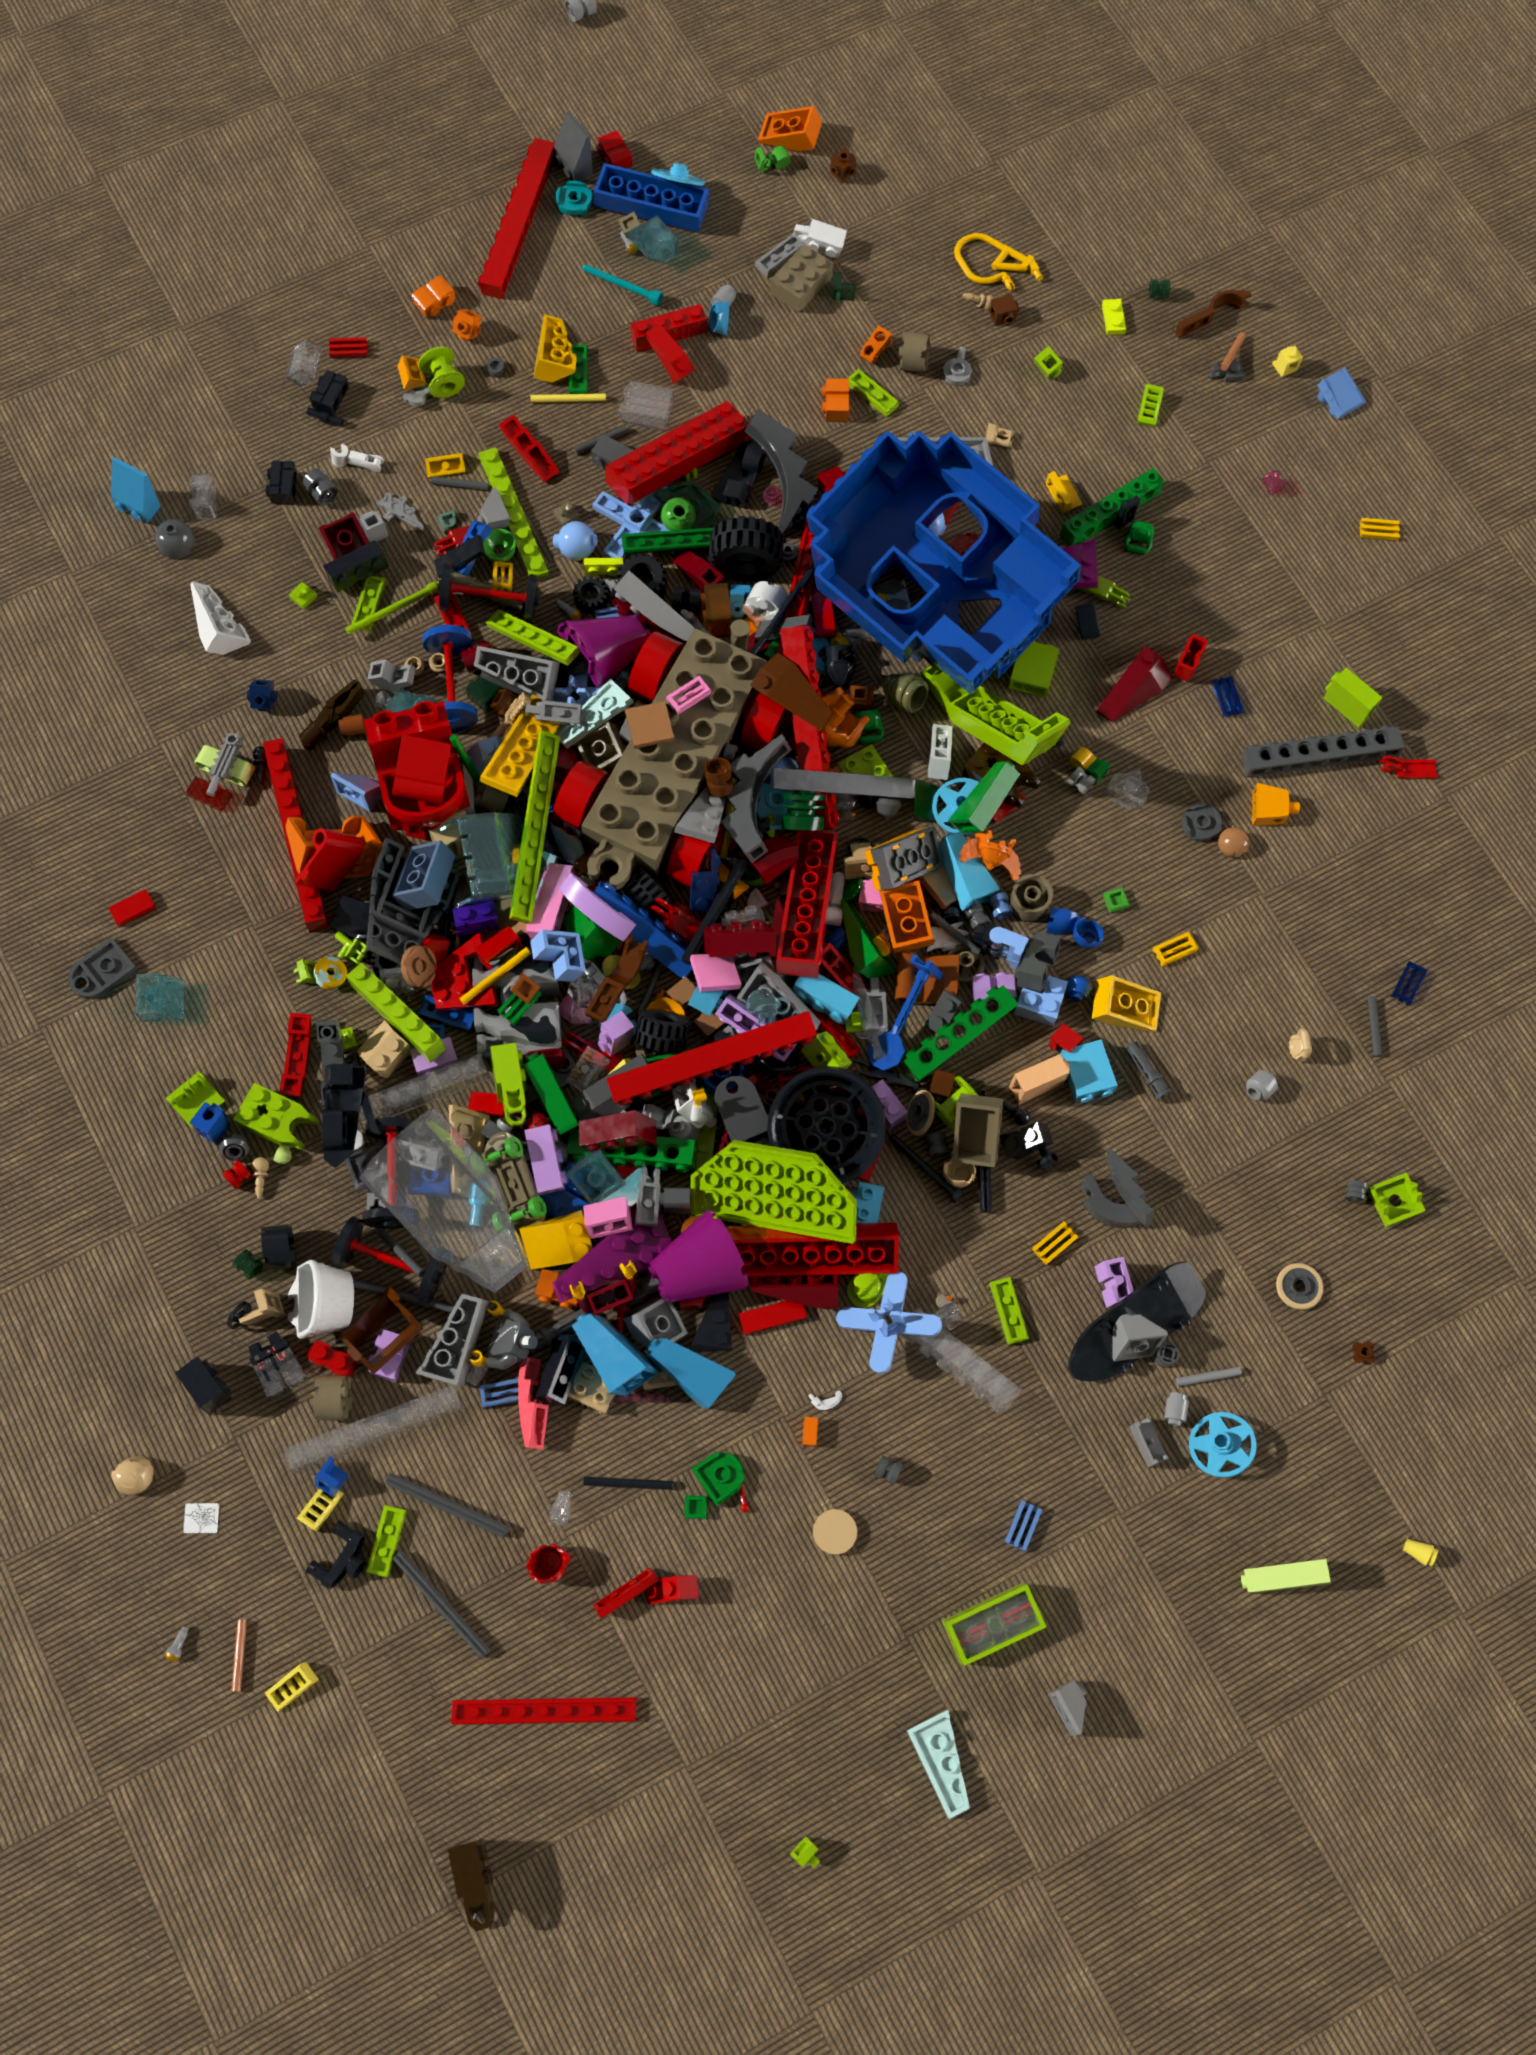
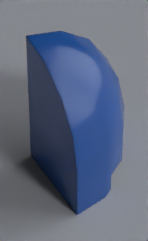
(1061, 921)

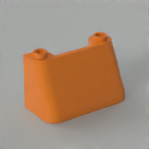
(303, 848)

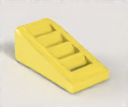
(321, 1517)
(308, 1676)

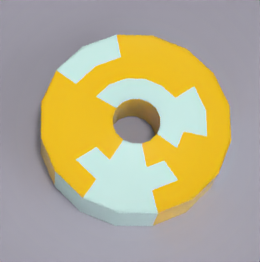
(328, 981)

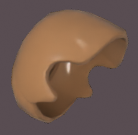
(1233, 842)

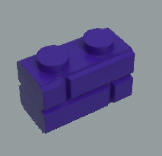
(475, 918)

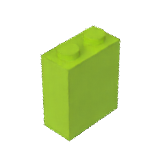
(1034, 669)
(1352, 697)

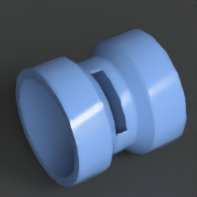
(1000, 905)

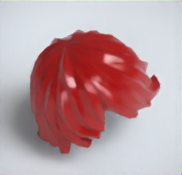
(547, 1563)

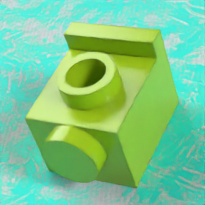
(1046, 357)

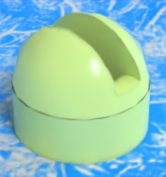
(282, 1155)

